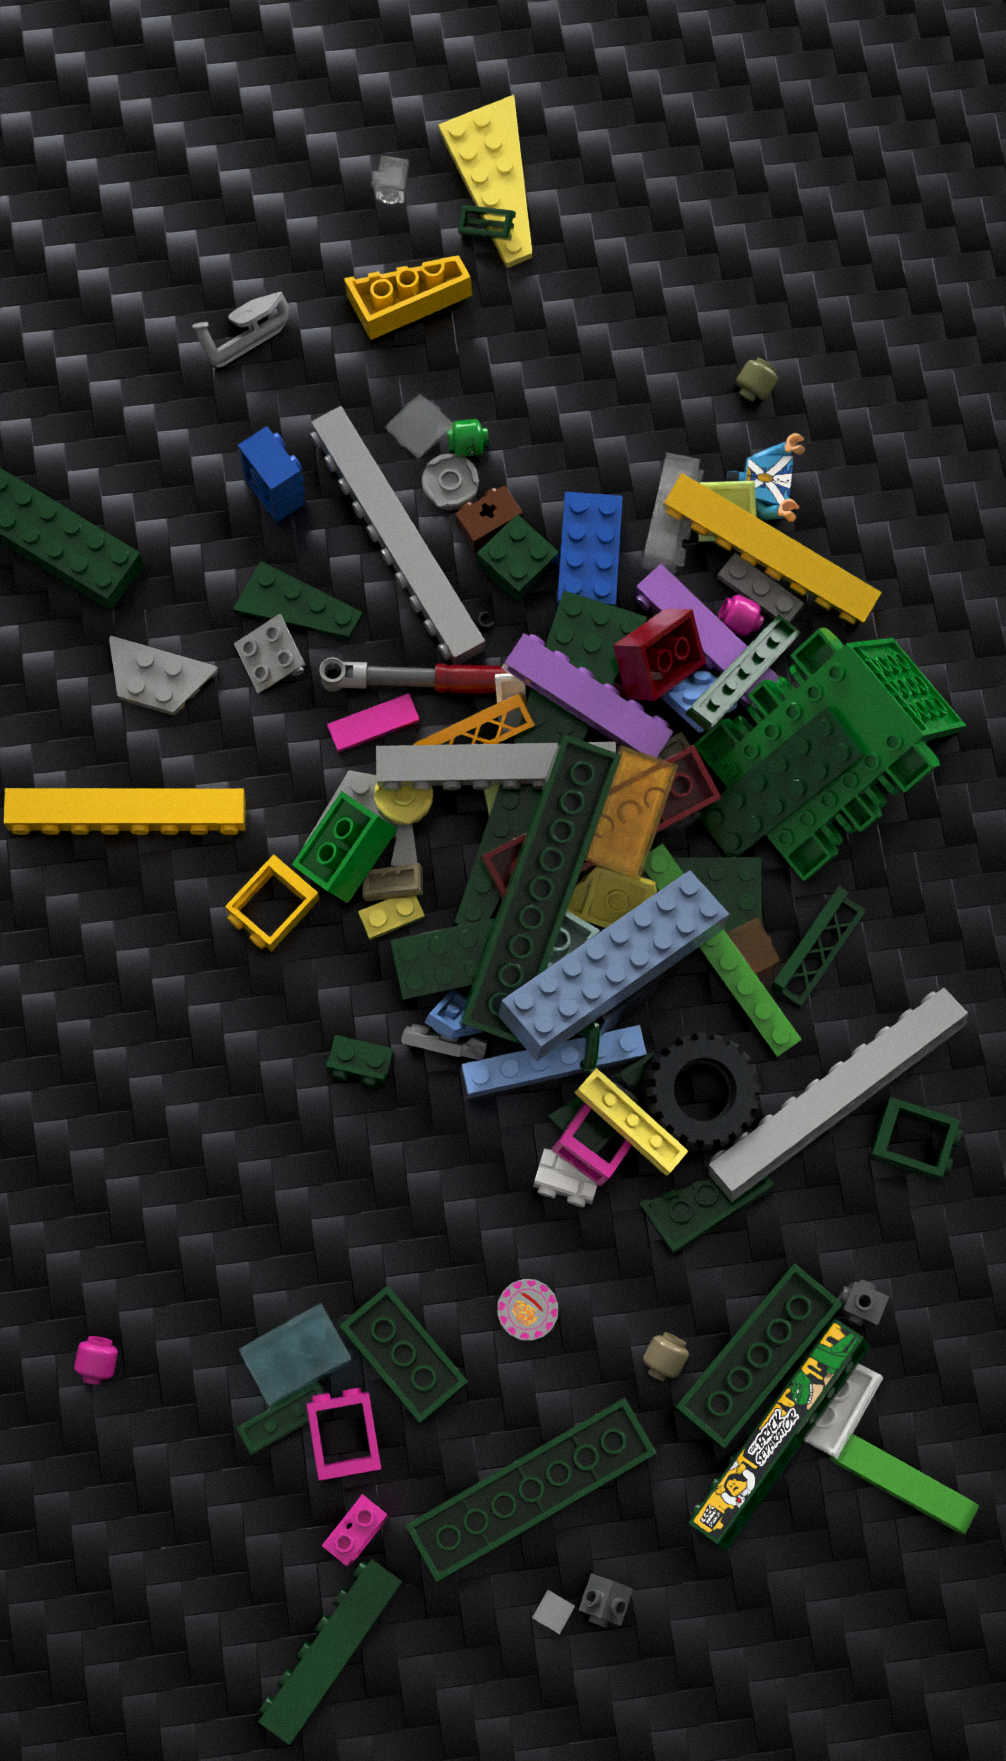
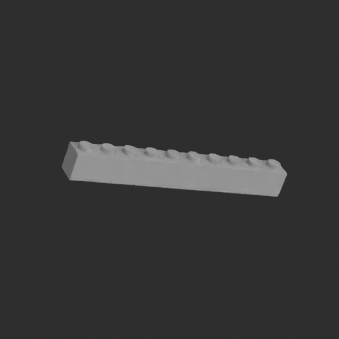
(397, 536)
(837, 1094)

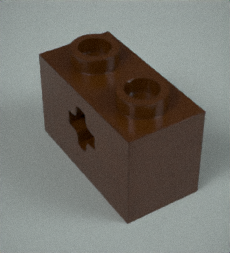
(481, 529)

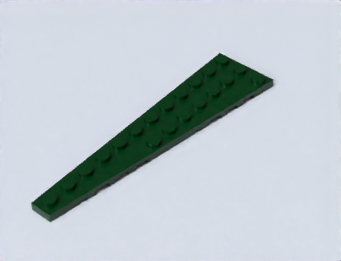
(586, 635)

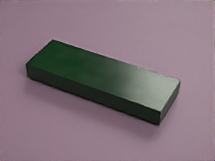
(279, 1420)

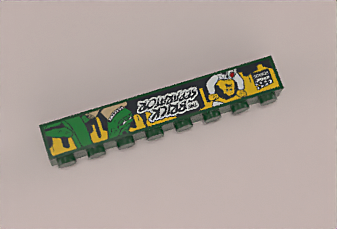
(779, 1434)

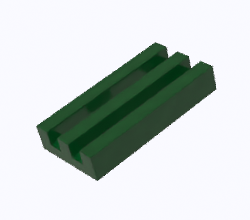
(507, 225)

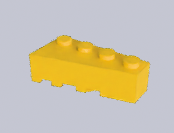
(407, 294)

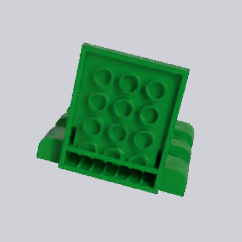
(881, 703)

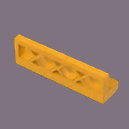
(482, 717)

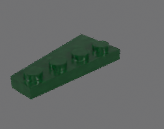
(301, 605)
(594, 1130)
(695, 1210)

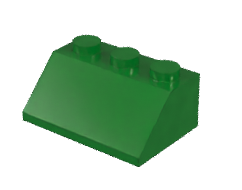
(344, 847)

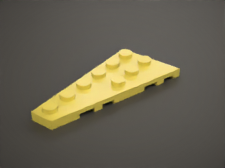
(490, 163)

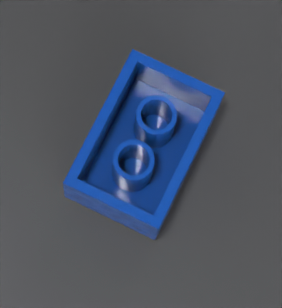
(272, 473)

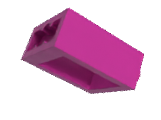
(582, 1157)
(348, 1466)
(366, 1522)

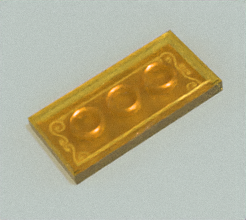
(631, 813)

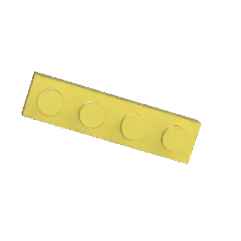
(631, 1122)

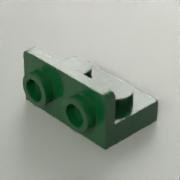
(359, 1061)

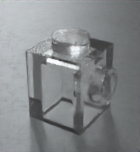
(391, 179)

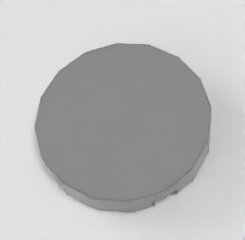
(450, 481)

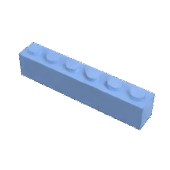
(522, 1069)

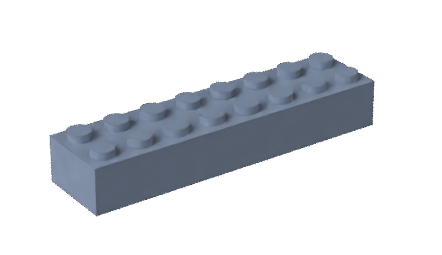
(612, 965)

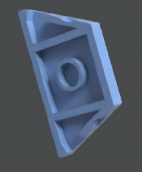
(687, 692)

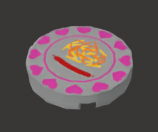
(527, 1310)

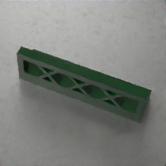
(809, 940)

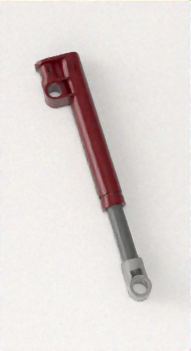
(444, 678)

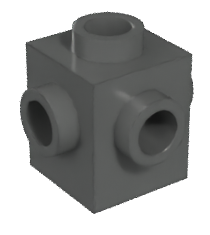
(872, 1301)
(605, 1601)

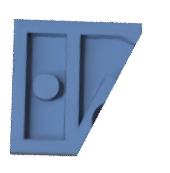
(447, 1014)

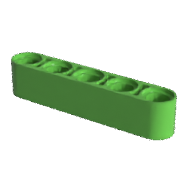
(907, 1484)

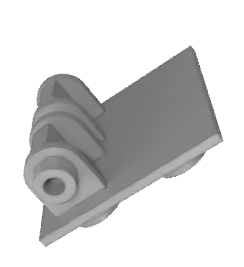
(269, 654)

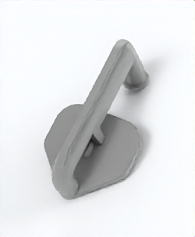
(256, 334)

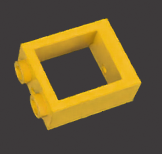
(292, 881)

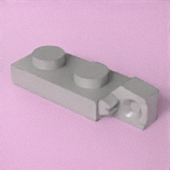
(420, 1037)

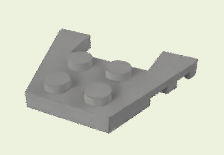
(362, 789)

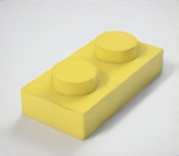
(390, 915)

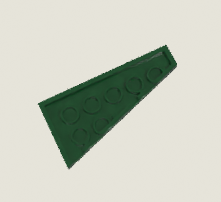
(731, 881)

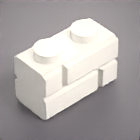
(561, 1178)

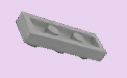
(758, 587)

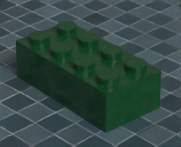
(440, 958)
(403, 1355)

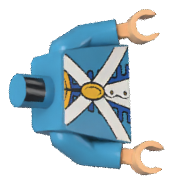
(772, 476)

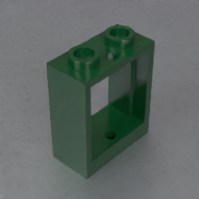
(884, 1131)

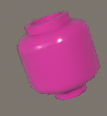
(741, 615)
(96, 1360)

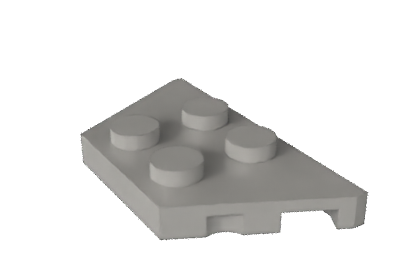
(156, 676)

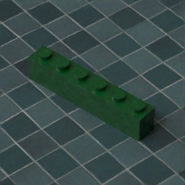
(329, 1652)

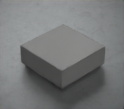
(553, 1612)

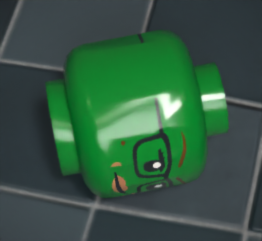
(467, 438)

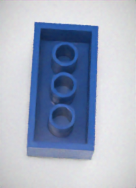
(590, 546)

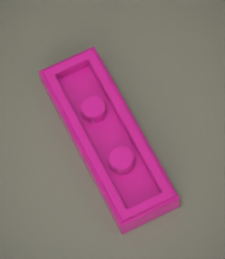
(373, 723)

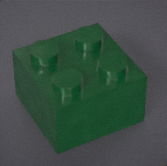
(517, 558)

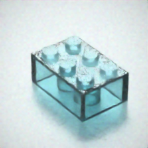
(295, 1355)

